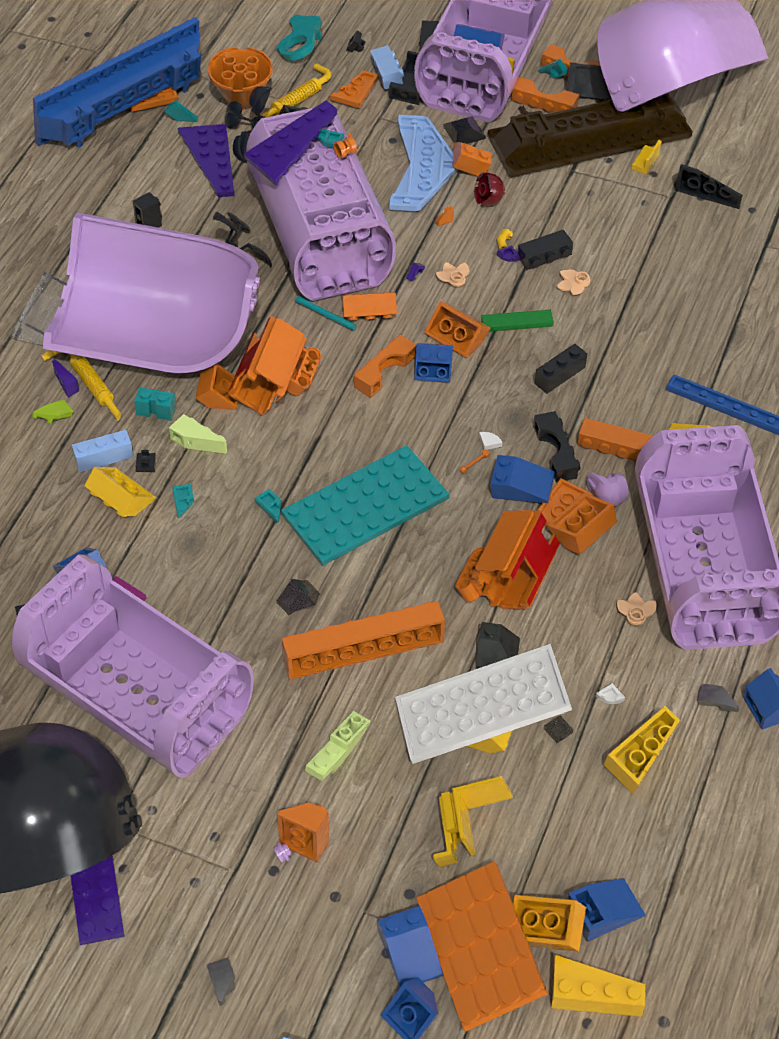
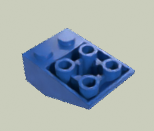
(607, 907)

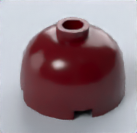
(489, 189)

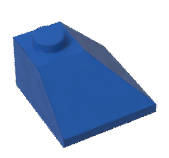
(411, 1009)

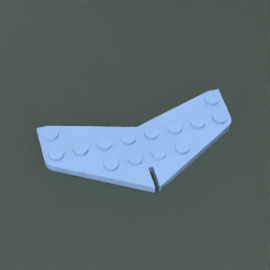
(429, 163)

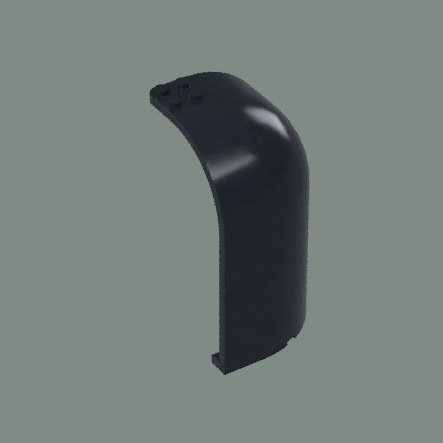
(59, 804)

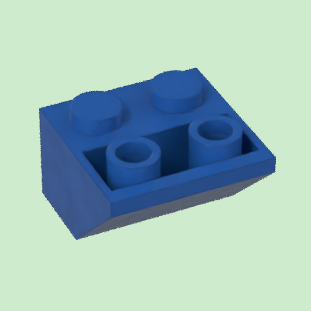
(433, 362)
(763, 699)

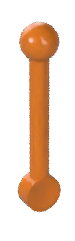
(485, 454)

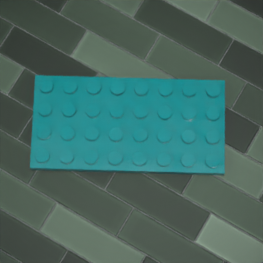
(364, 505)

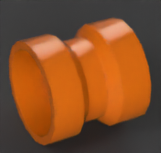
(345, 147)

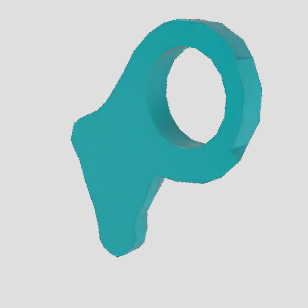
(304, 30)

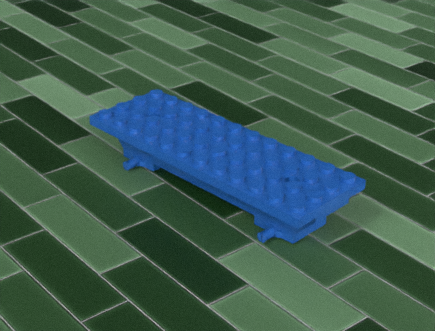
(80, 103)

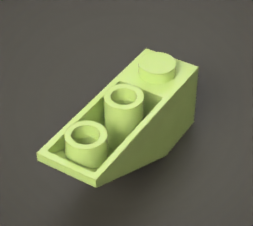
(192, 435)

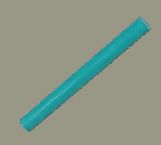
(326, 313)

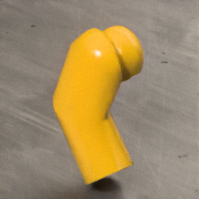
(501, 239)

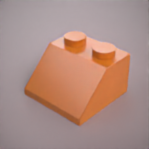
(470, 158)
(214, 388)

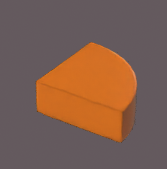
(446, 216)

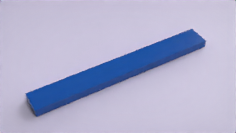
(724, 403)

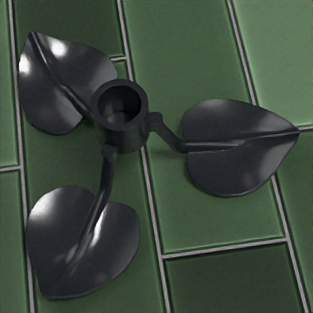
(233, 111)
(219, 217)

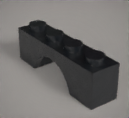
(550, 429)

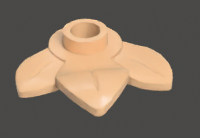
(453, 274)
(573, 281)
(636, 607)

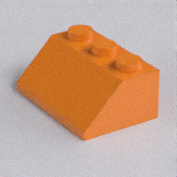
(369, 305)
(456, 328)
(583, 522)
(304, 829)

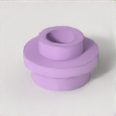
(282, 852)

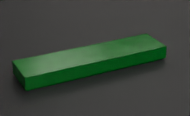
(518, 320)

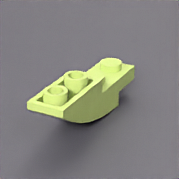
(339, 747)

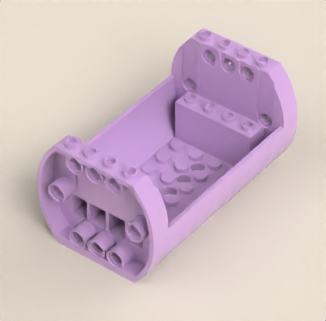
(476, 76)
(332, 240)
(710, 486)
(93, 623)

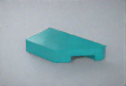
(554, 69)
(180, 112)
(328, 137)
(183, 498)
(269, 503)

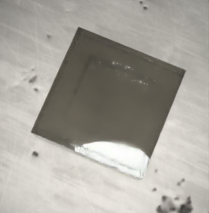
(558, 729)

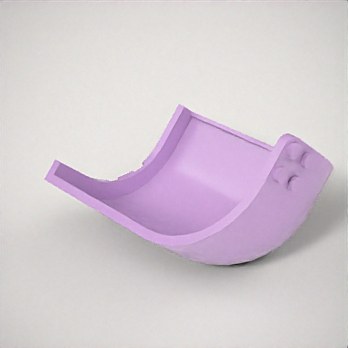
(672, 44)
(152, 296)

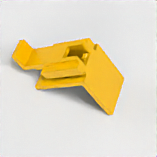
(456, 815)

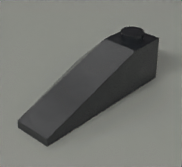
(698, 184)

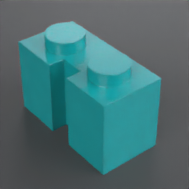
(155, 402)

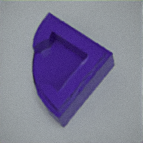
(508, 254)
(414, 270)

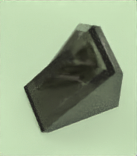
(297, 596)

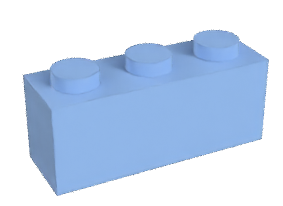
(387, 66)
(102, 450)

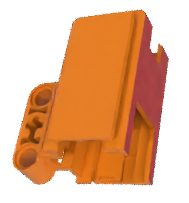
(274, 366)
(511, 562)

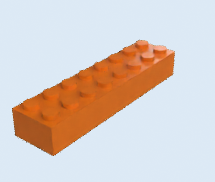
(363, 640)

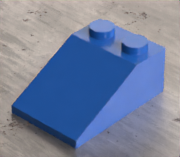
(521, 480)
(409, 946)

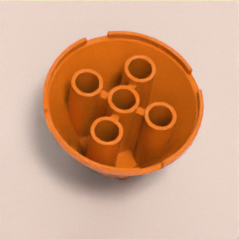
(238, 72)

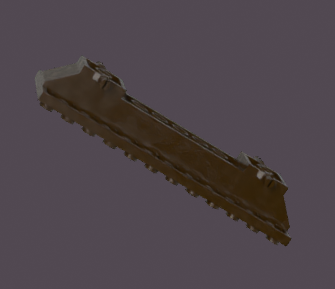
(584, 133)

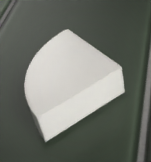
(490, 440)
(610, 695)

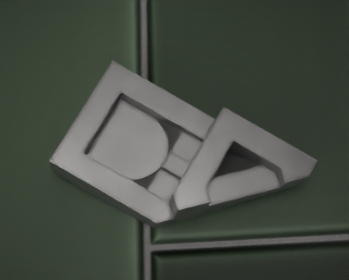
(717, 696)
(222, 979)

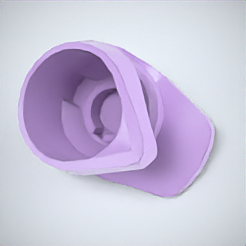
(609, 488)

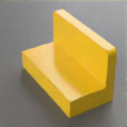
(646, 158)

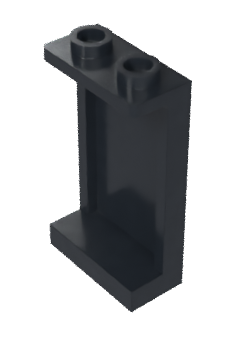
(587, 81)
(407, 91)

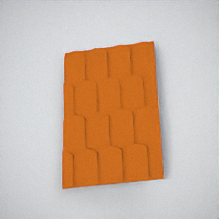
(481, 946)

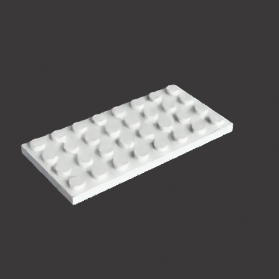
(482, 703)

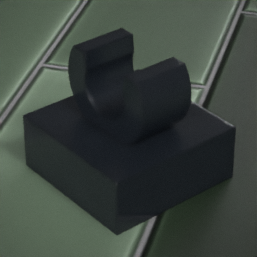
(356, 42)
(145, 461)

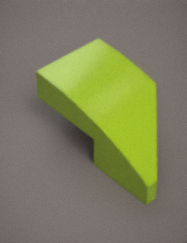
(54, 410)

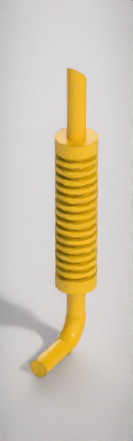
(300, 93)
(91, 380)

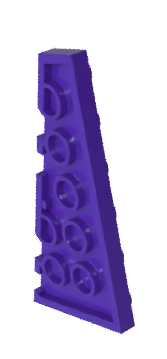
(287, 145)
(211, 152)

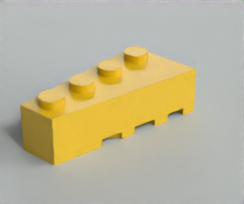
(640, 750)
(594, 990)

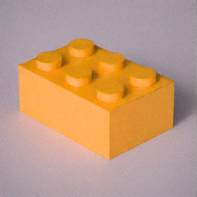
(551, 921)

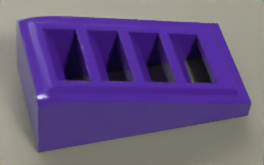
(66, 379)

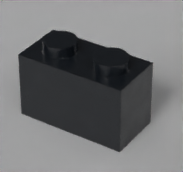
(147, 210)

